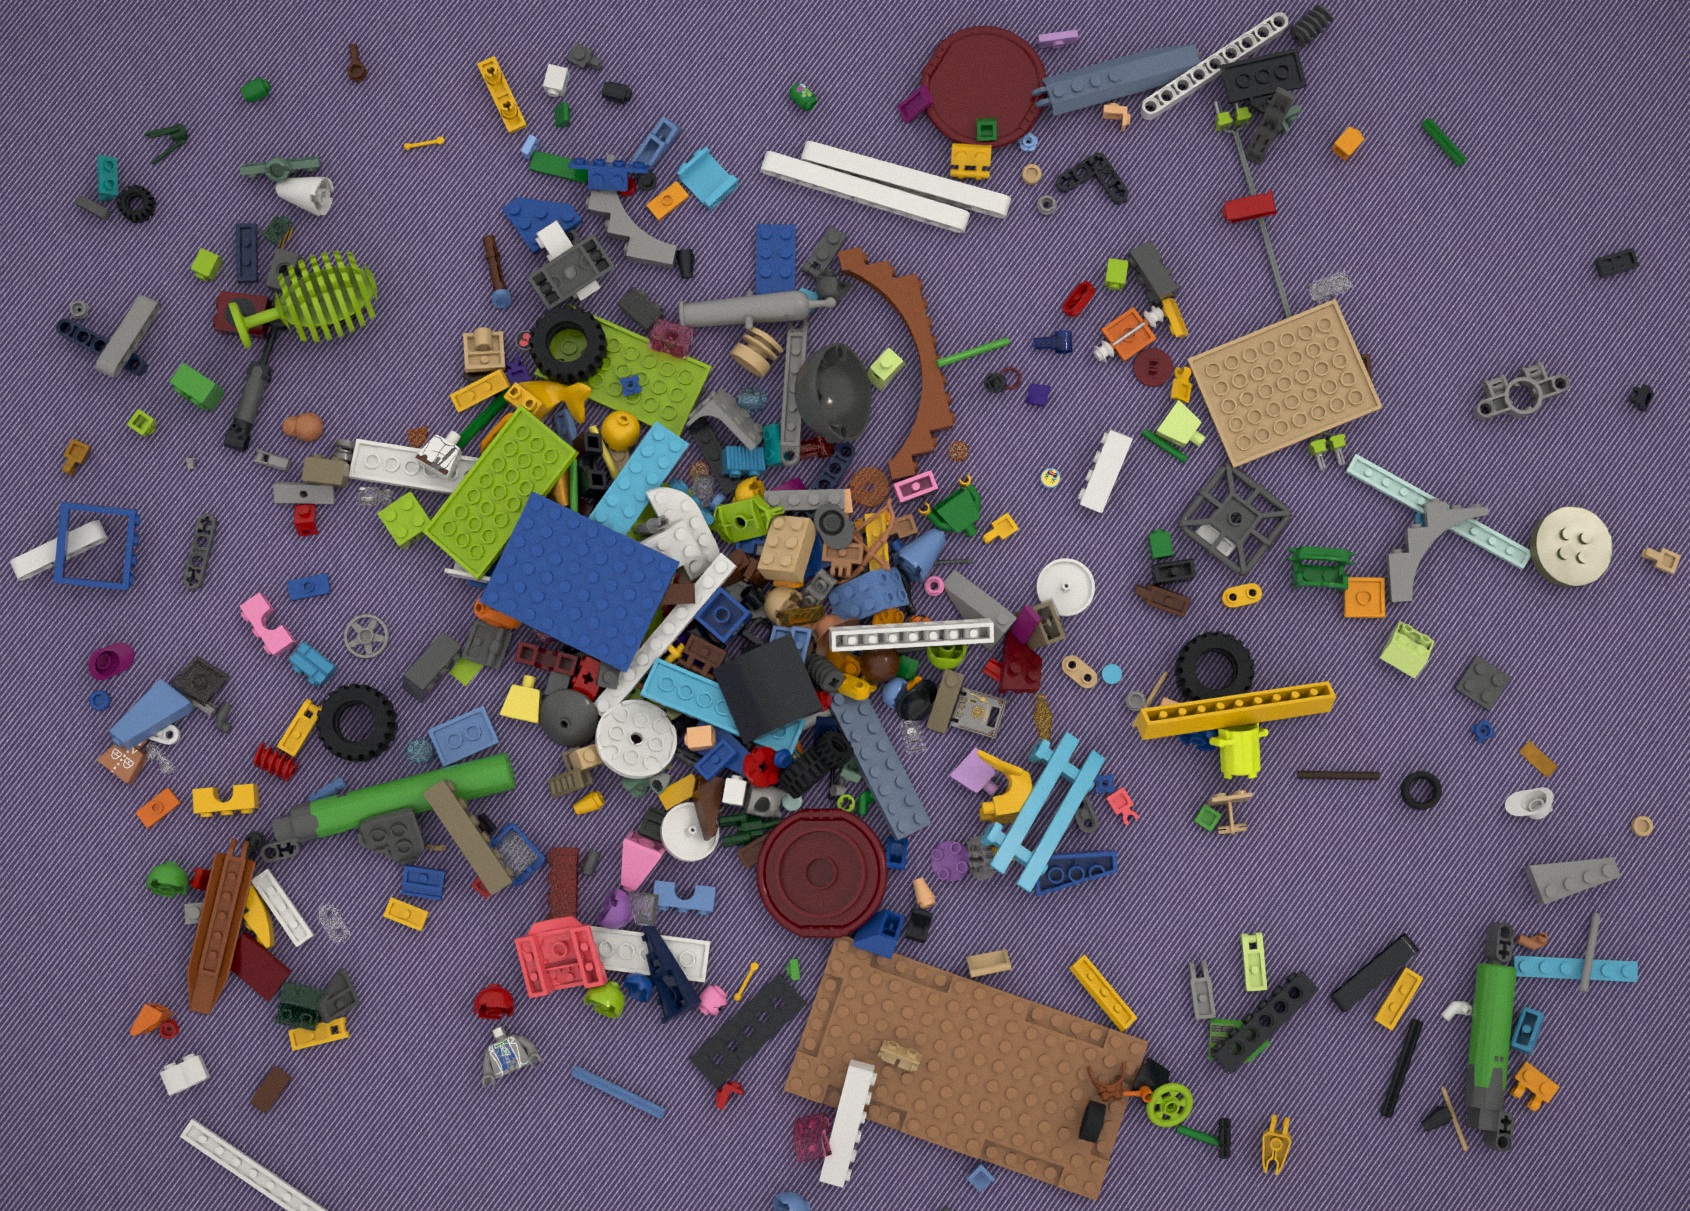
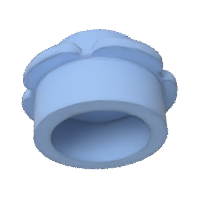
(1028, 147)

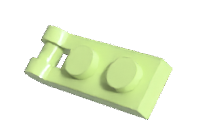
(1254, 962)

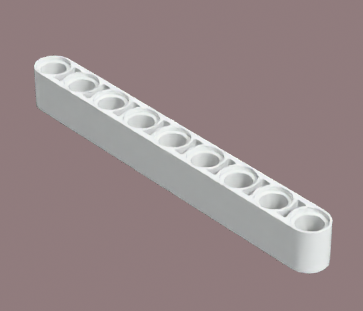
(1218, 58)

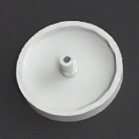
(1068, 584)
(683, 835)

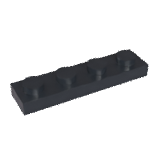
(712, 451)

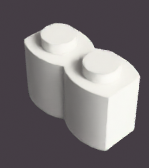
(184, 1075)

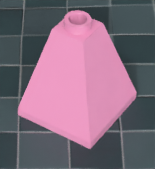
(638, 859)

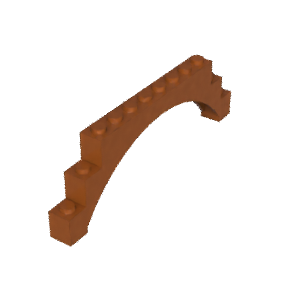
(906, 298)

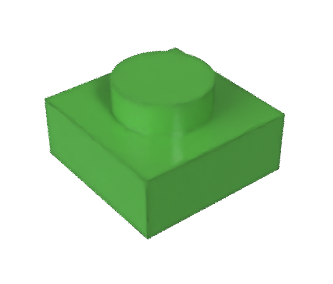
(1207, 818)
(793, 969)

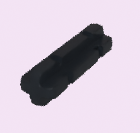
(1224, 1139)

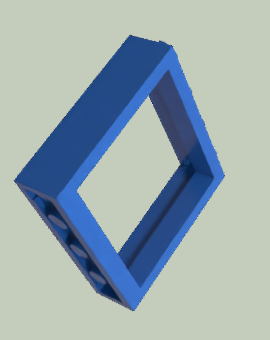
(62, 543)

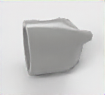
(764, 801)

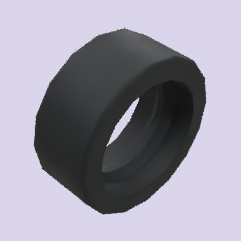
(1437, 790)
(1092, 1121)

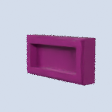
(915, 104)
(1025, 624)

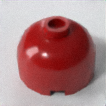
(493, 1002)

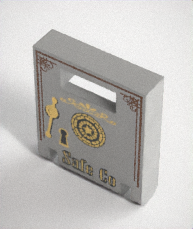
(974, 712)

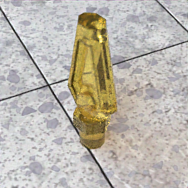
(1043, 718)

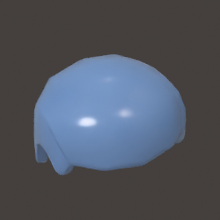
(894, 691)

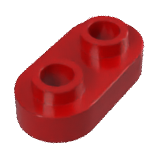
(1078, 299)

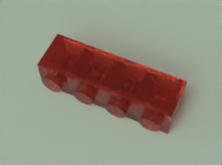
(563, 882)

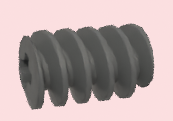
(1310, 24)
(823, 672)

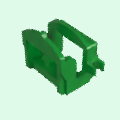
(1320, 575)

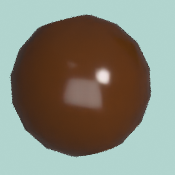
(879, 664)

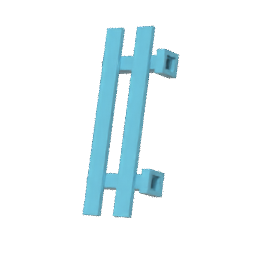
(1057, 765)

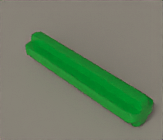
(1444, 142)

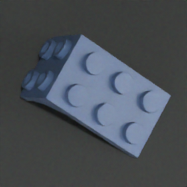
(868, 595)

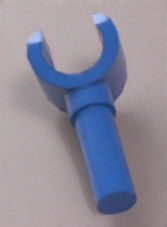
(896, 545)

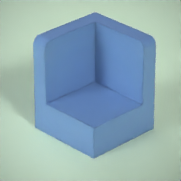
(980, 1177)

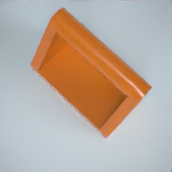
(150, 1018)

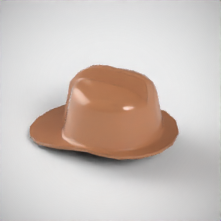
(822, 626)

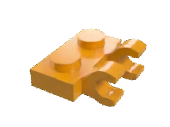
(1535, 1082)

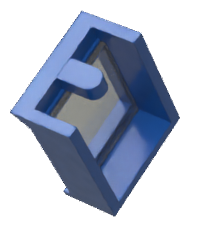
(518, 853)

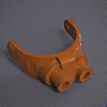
(1109, 1091)

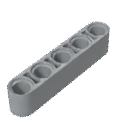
(127, 336)

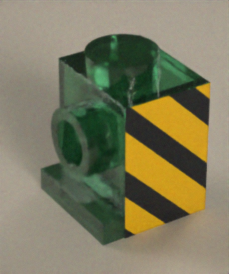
(279, 237)

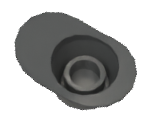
(833, 526)

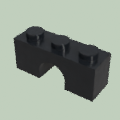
(590, 480)

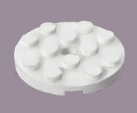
(620, 752)

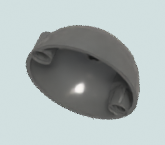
(834, 393)

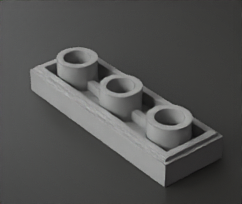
(293, 493)

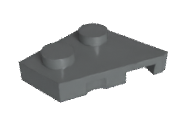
(337, 997)

